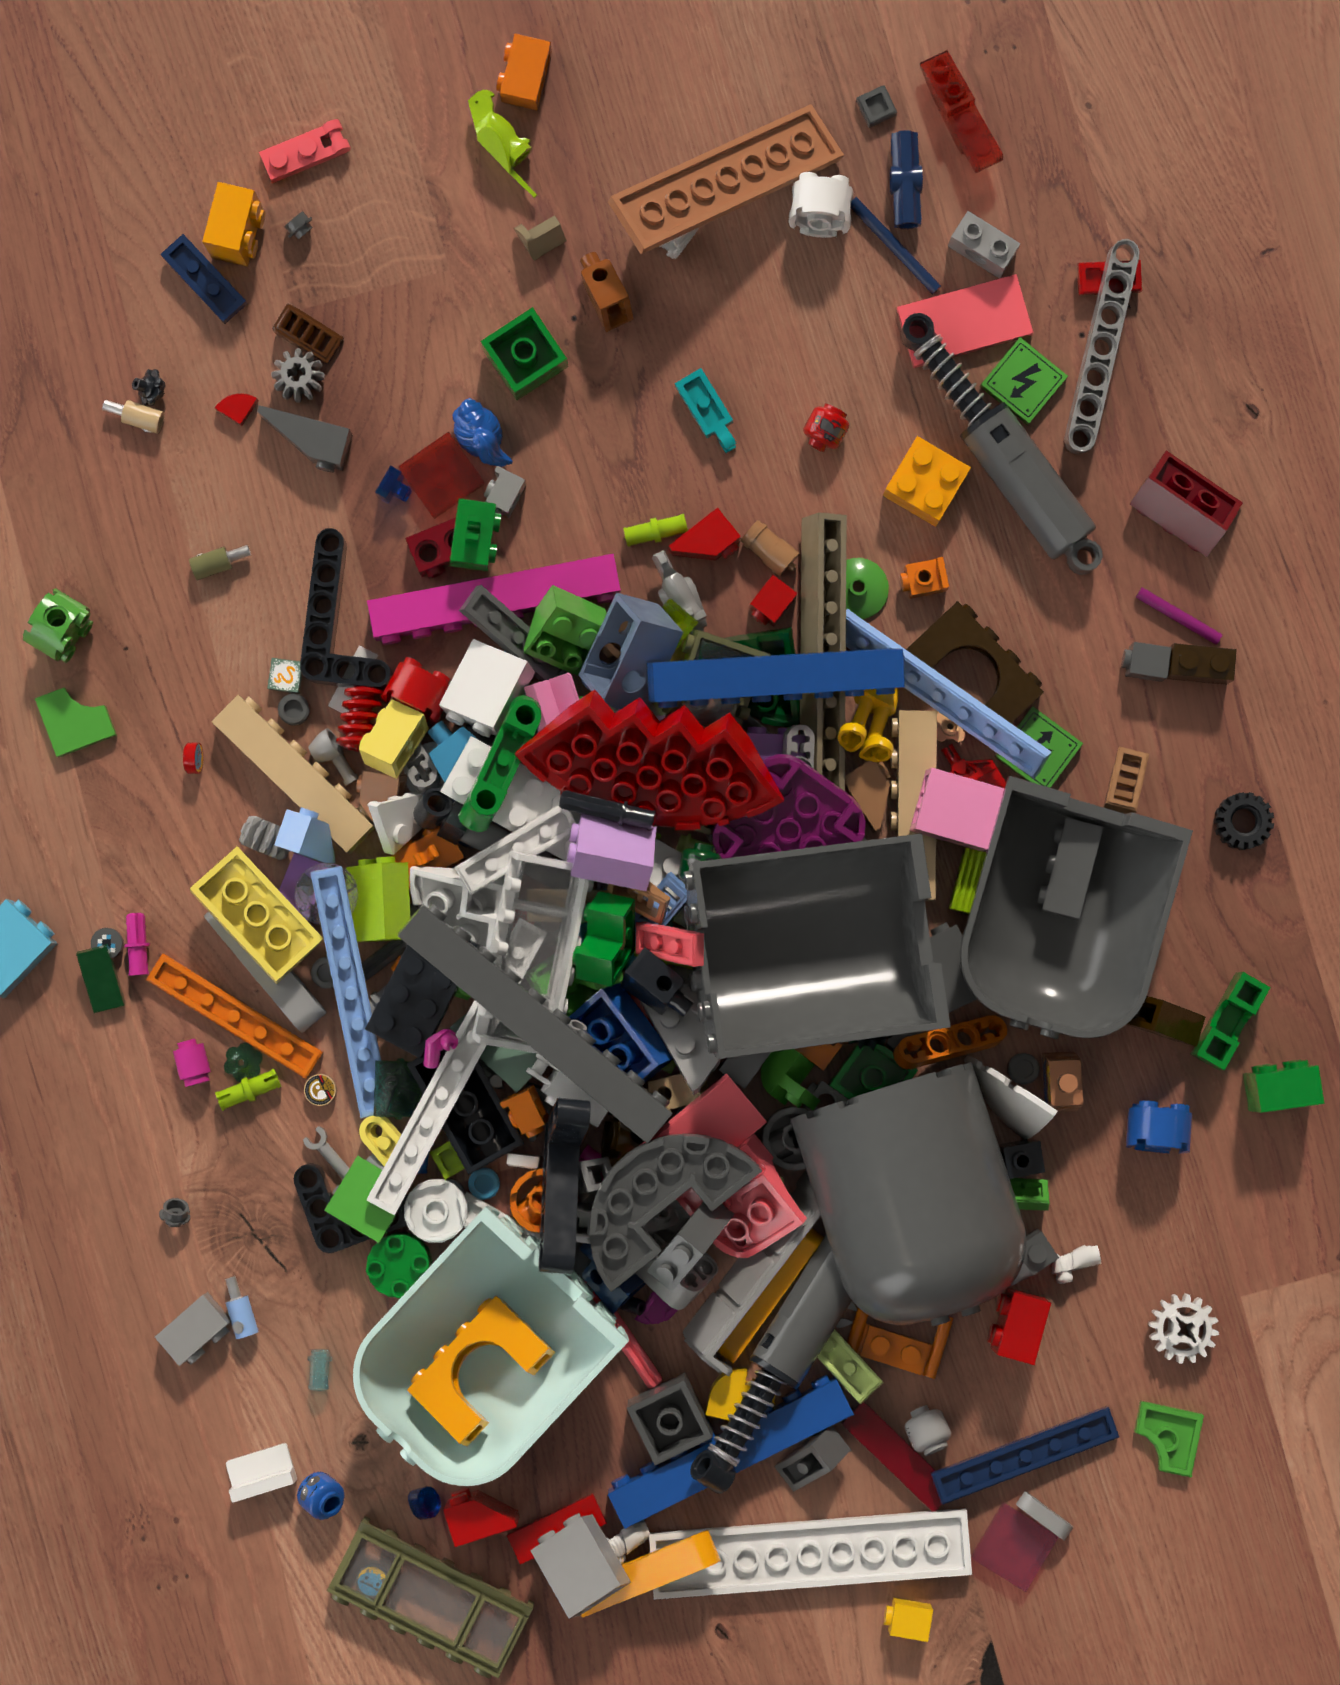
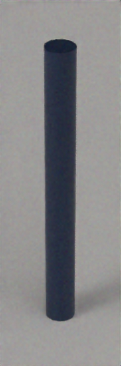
(894, 246)

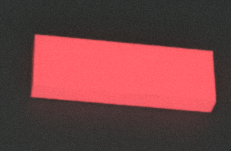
(671, 943)

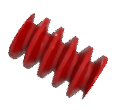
(359, 716)

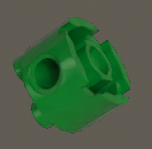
(397, 1263)

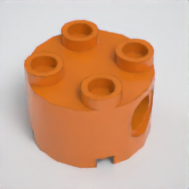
(527, 1200)

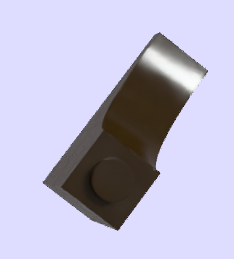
(1169, 1021)

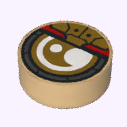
(320, 1089)

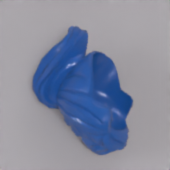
(479, 433)

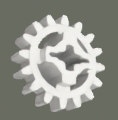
(1194, 1319)

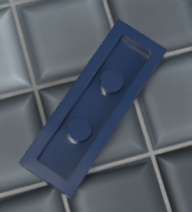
(203, 279)

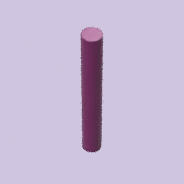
(1178, 616)

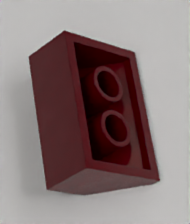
(1186, 504)

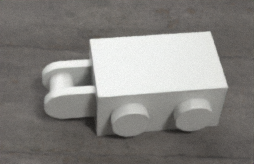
(562, 1087)

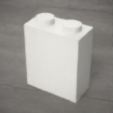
(485, 688)

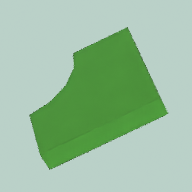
(73, 724)
(351, 1204)
(1172, 1433)

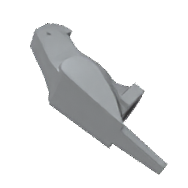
(679, 589)

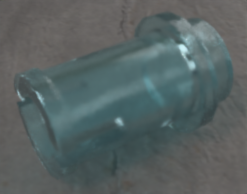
(319, 1369)

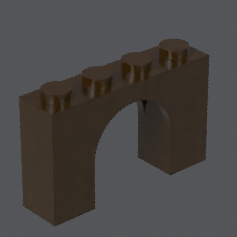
(959, 631)

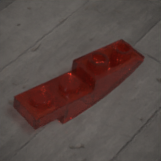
(959, 112)

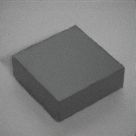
(876, 106)

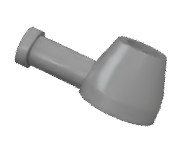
(325, 749)

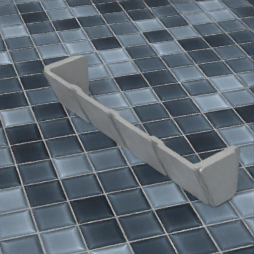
(745, 1284)

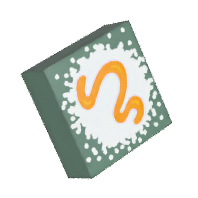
(285, 676)

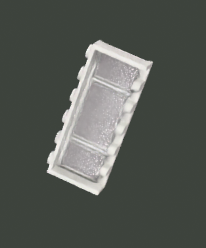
(535, 936)

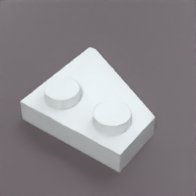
(395, 820)

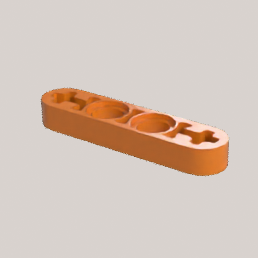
(952, 1046)

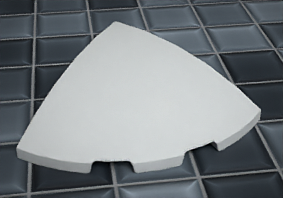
(448, 892)
(1012, 1104)

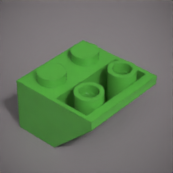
(564, 629)

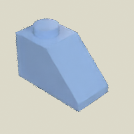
(306, 835)

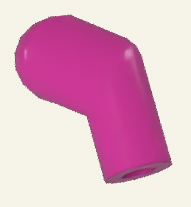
(435, 1044)

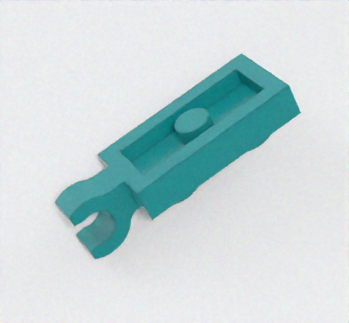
(706, 408)

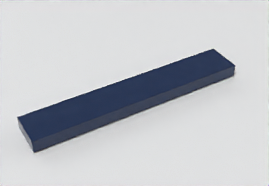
(1024, 1455)

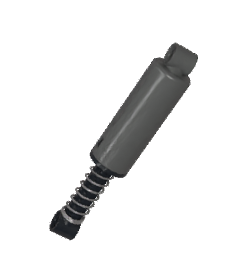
(1009, 456)
(784, 1358)

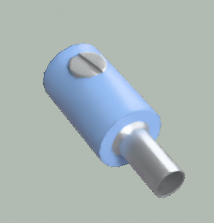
(240, 1311)

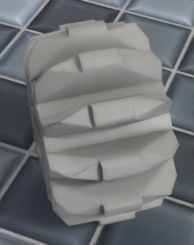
(289, 369)
(261, 836)

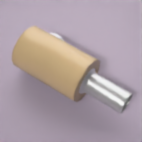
(137, 415)

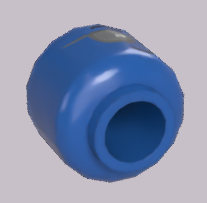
(320, 1495)

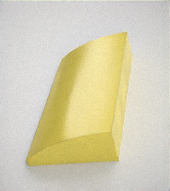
(256, 915)

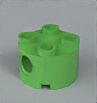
(58, 625)

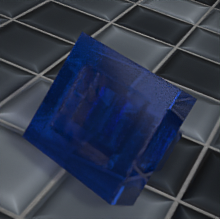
(392, 486)

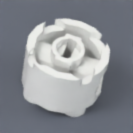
(821, 205)

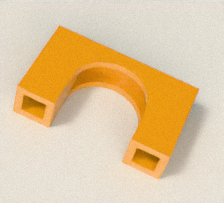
(438, 1385)

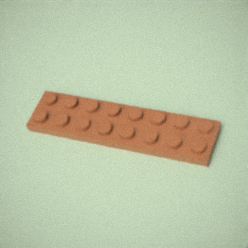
(725, 179)

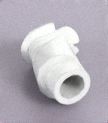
(1078, 1259)
(629, 1539)

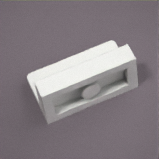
(260, 1472)

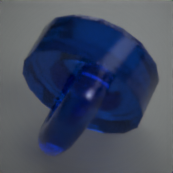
(424, 1502)

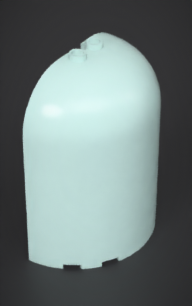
(483, 1263)

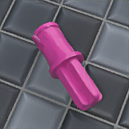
(137, 944)

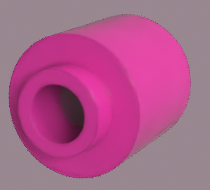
(192, 1062)

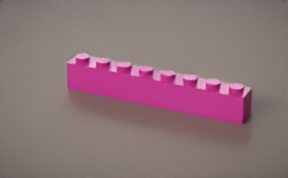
(521, 592)

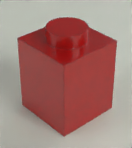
(772, 601)

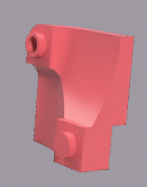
(760, 1208)

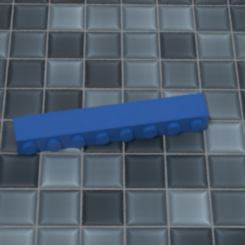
(775, 675)
(785, 1425)

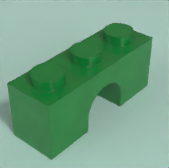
(1233, 1011)

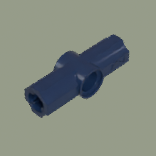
(906, 179)

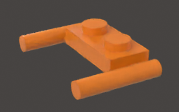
(898, 1349)

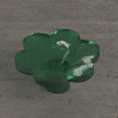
(251, 1059)

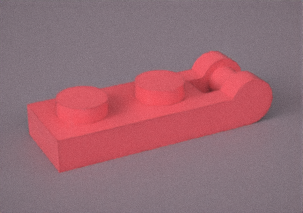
(304, 151)

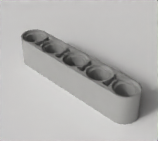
(289, 994)

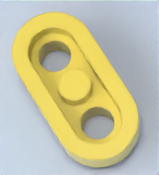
(381, 1145)

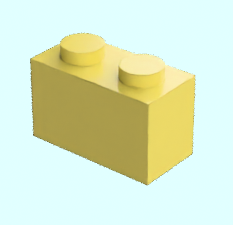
(393, 738)

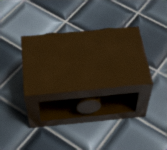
(1202, 664)

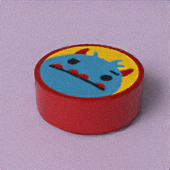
(193, 758)

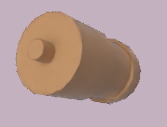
(774, 552)

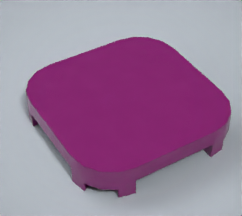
(811, 815)

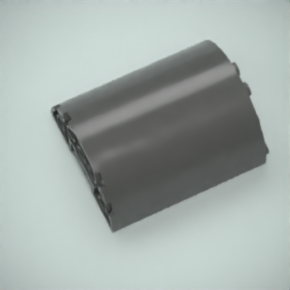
(814, 946)

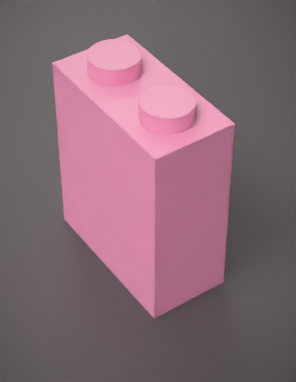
(956, 809)

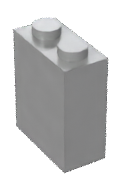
(579, 1565)

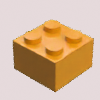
(233, 224)
(926, 481)

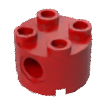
(417, 689)

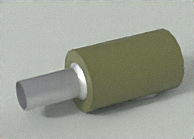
(216, 561)

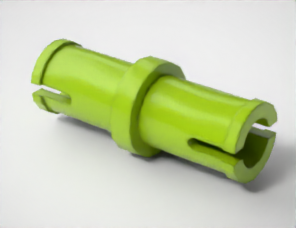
(655, 530)
(248, 1089)

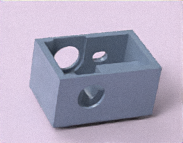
(647, 639)

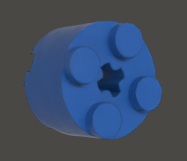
(1159, 1128)

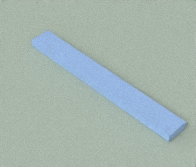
(954, 701)
(348, 982)

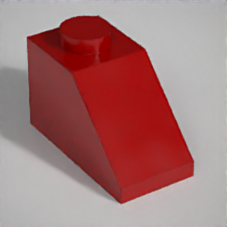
(708, 539)

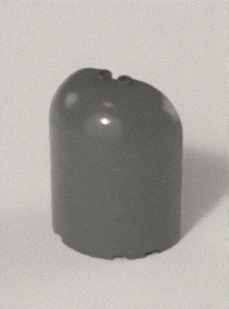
(1058, 970)
(915, 1197)

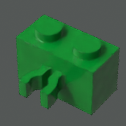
(474, 534)

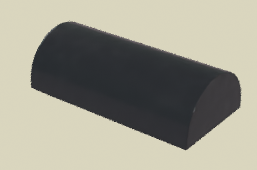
(477, 1122)

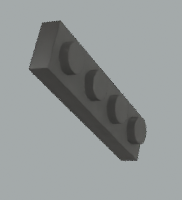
(504, 629)

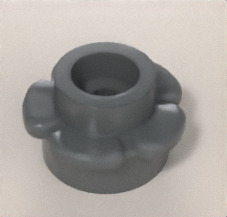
(299, 225)
(175, 1212)

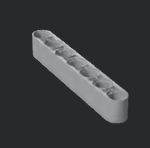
(1111, 335)

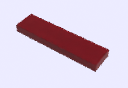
(893, 1453)

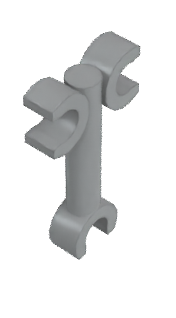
(328, 1153)

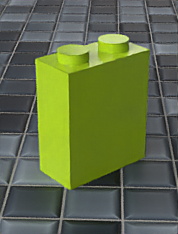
(382, 899)

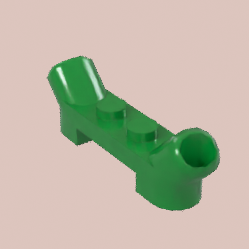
(500, 764)

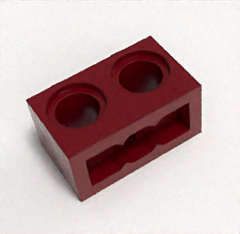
(437, 538)

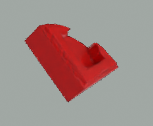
(237, 407)

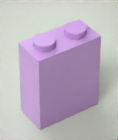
(611, 852)

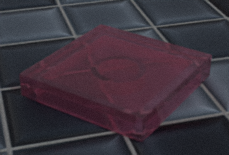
(1014, 1546)

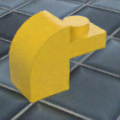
(726, 1392)

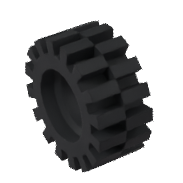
(1262, 816)

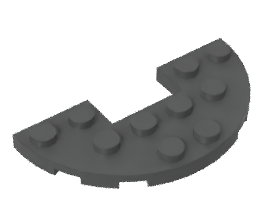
(650, 1181)

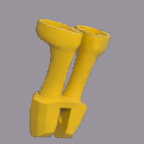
(853, 735)

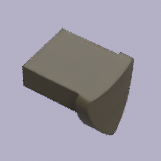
(542, 237)

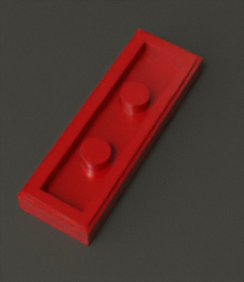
(527, 1537)

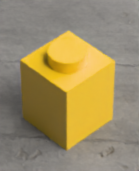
(909, 1619)

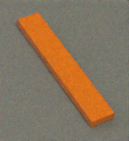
(234, 1016)

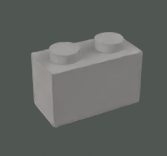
(193, 1329)

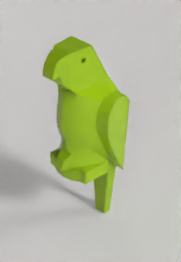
(498, 135)

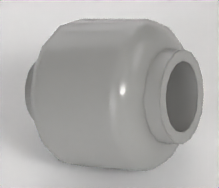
(928, 1430)

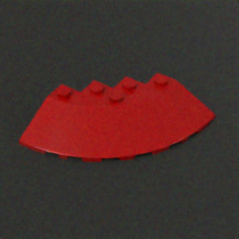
(663, 766)

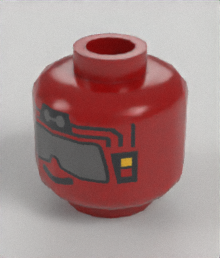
(826, 427)

